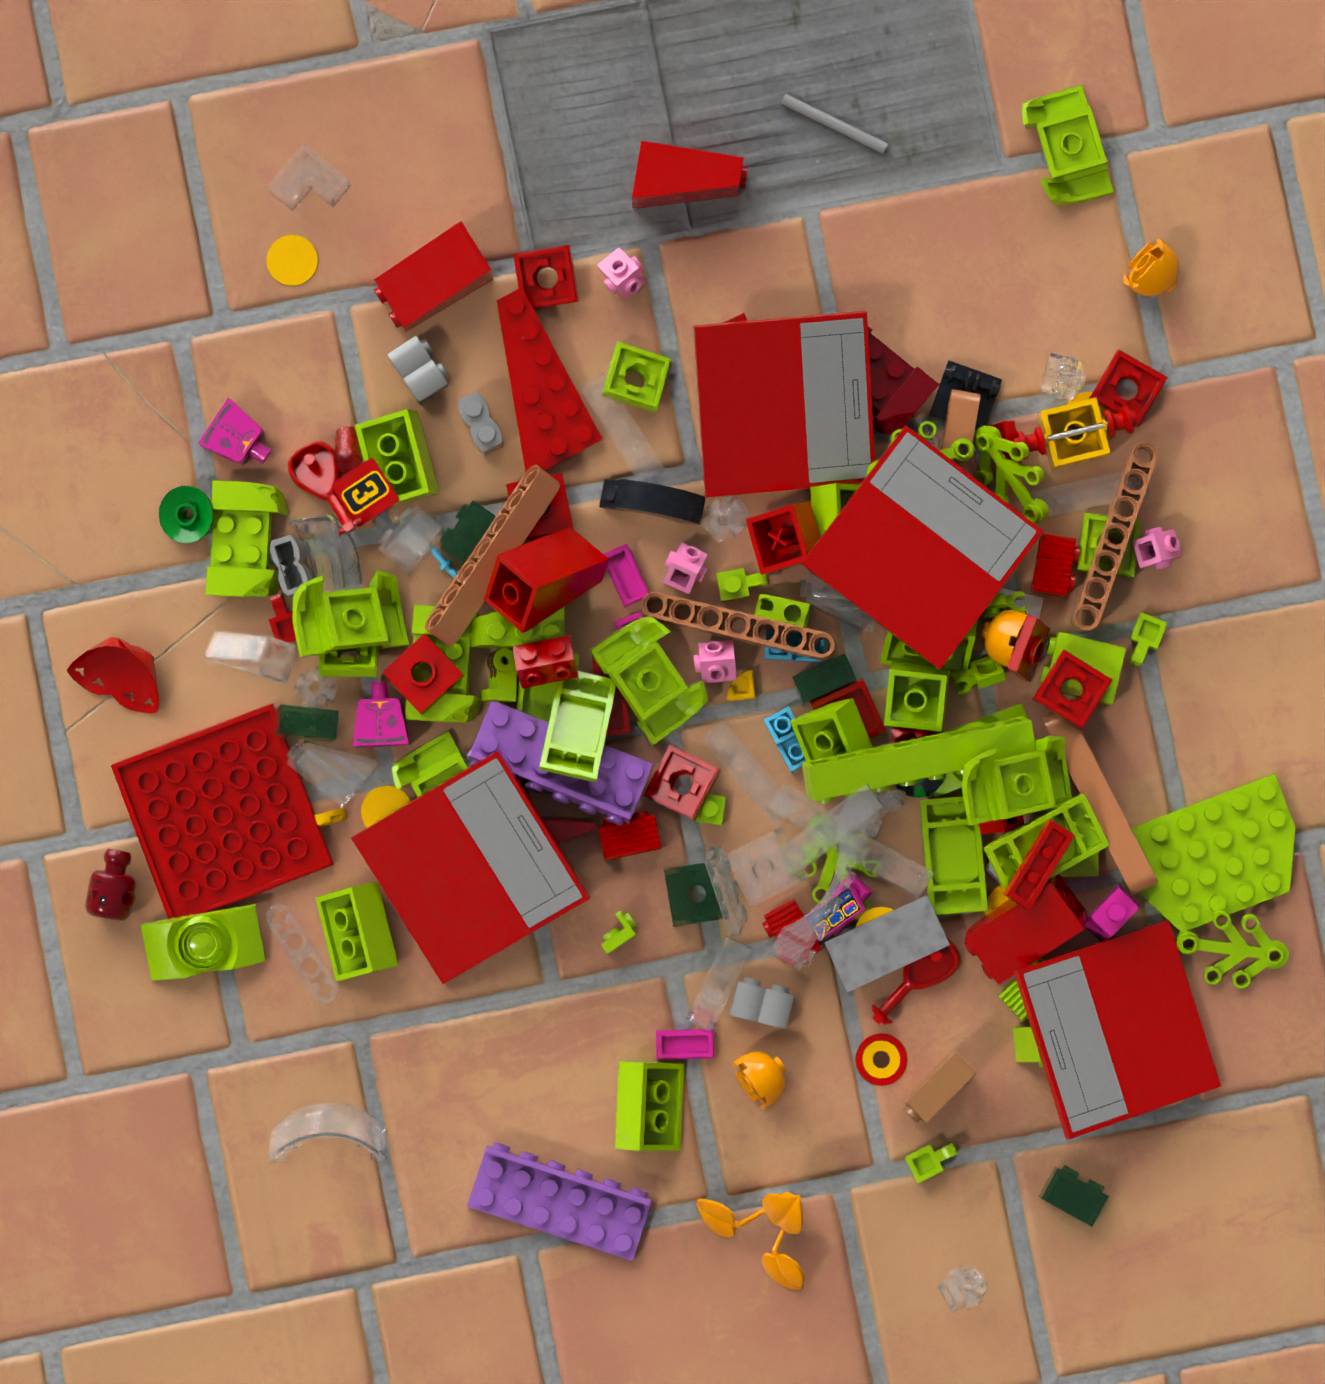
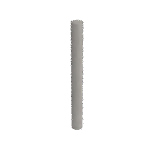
(834, 123)

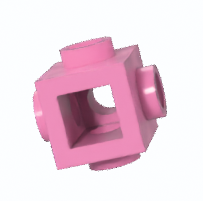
(622, 273)
(1157, 548)
(685, 568)
(716, 661)

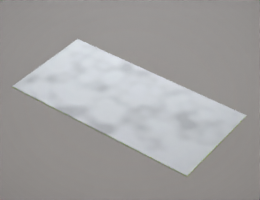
(887, 943)

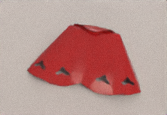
(122, 671)

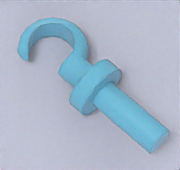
(445, 564)

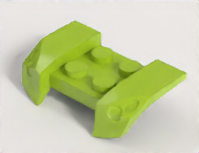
(1069, 146)
(243, 539)
(348, 616)
(649, 678)
(456, 703)
(429, 765)
(1016, 783)

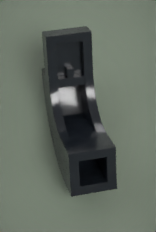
(653, 500)

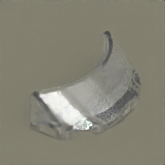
(329, 552)
(328, 1121)

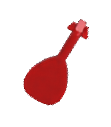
(314, 472)
(920, 975)

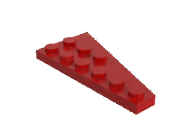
(546, 403)

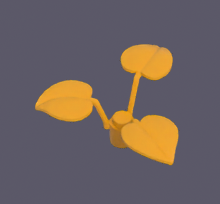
(782, 1211)

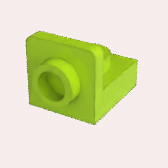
(615, 937)

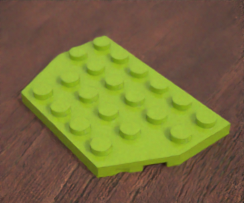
(1219, 854)

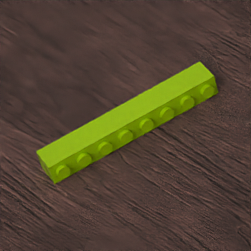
(914, 759)

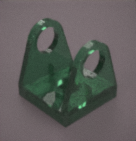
(683, 910)

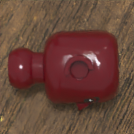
(111, 890)

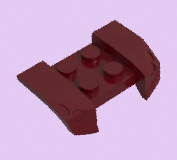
(895, 387)

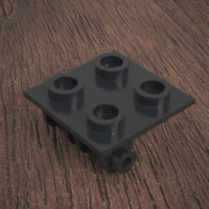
(970, 380)

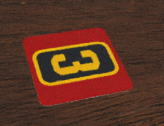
(365, 491)

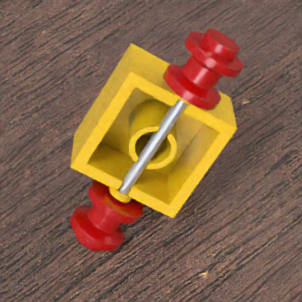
(1076, 432)

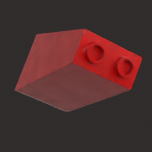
(684, 175)
(433, 278)
(543, 577)
(1018, 937)

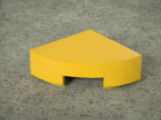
(742, 688)
(331, 817)
(995, 899)

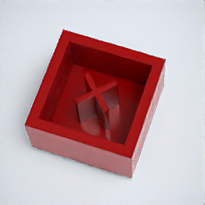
(783, 536)

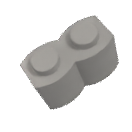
(418, 369)
(476, 417)
(291, 559)
(761, 1004)

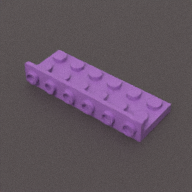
(522, 742)
(560, 1201)

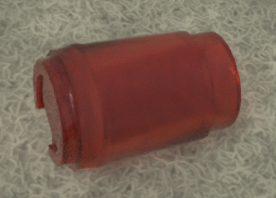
(347, 449)

